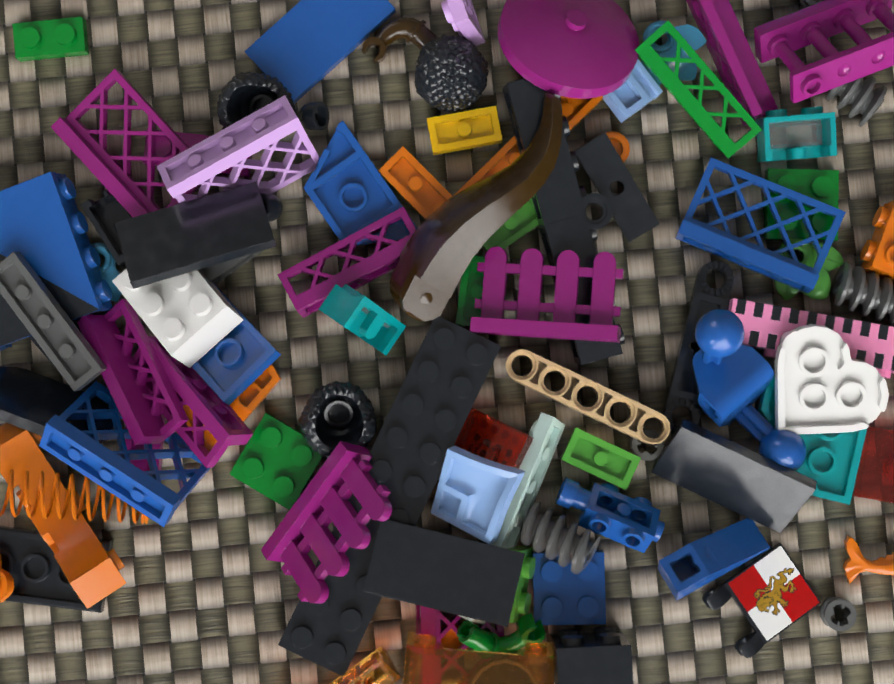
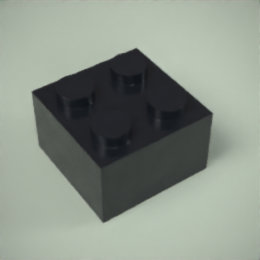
(592, 657)

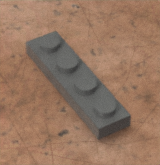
(48, 322)

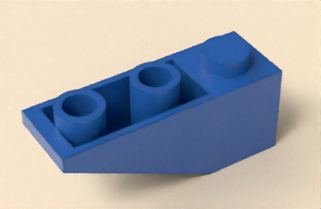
(711, 557)

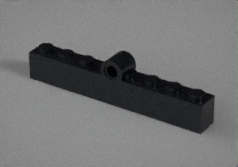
(562, 207)

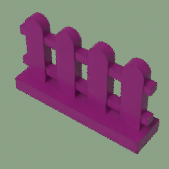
(565, 299)
(319, 505)

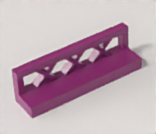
(733, 56)
(355, 276)
(128, 380)
(206, 408)

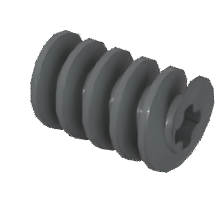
(860, 97)
(864, 290)
(557, 539)

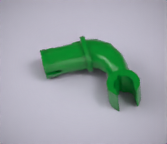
(480, 640)

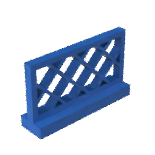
(755, 256)
(113, 468)

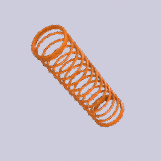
(71, 488)

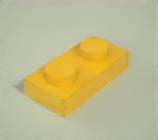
(464, 130)

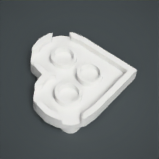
(822, 385)

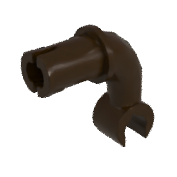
(403, 27)

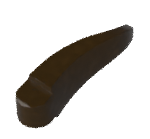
(462, 225)

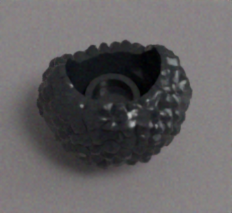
(450, 73)
(247, 94)
(335, 415)

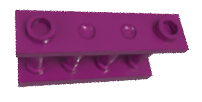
(813, 27)

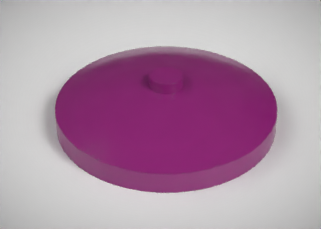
(569, 45)

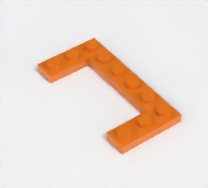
(427, 194)

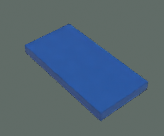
(315, 40)

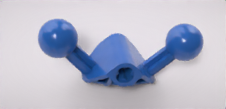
(731, 381)

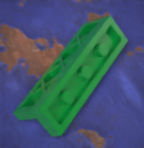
(685, 97)

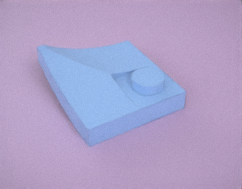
(475, 493)

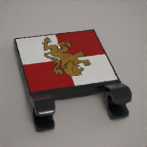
(768, 594)

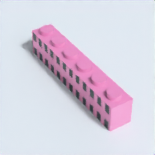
(767, 323)

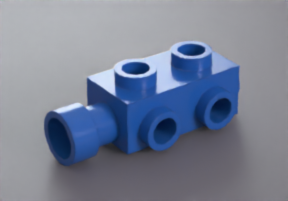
(613, 514)

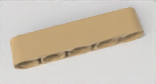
(604, 397)

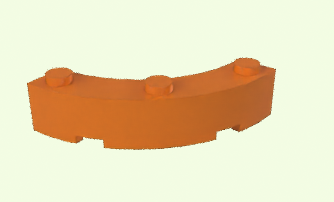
(76, 547)

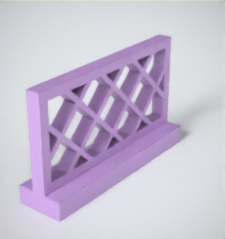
(233, 147)

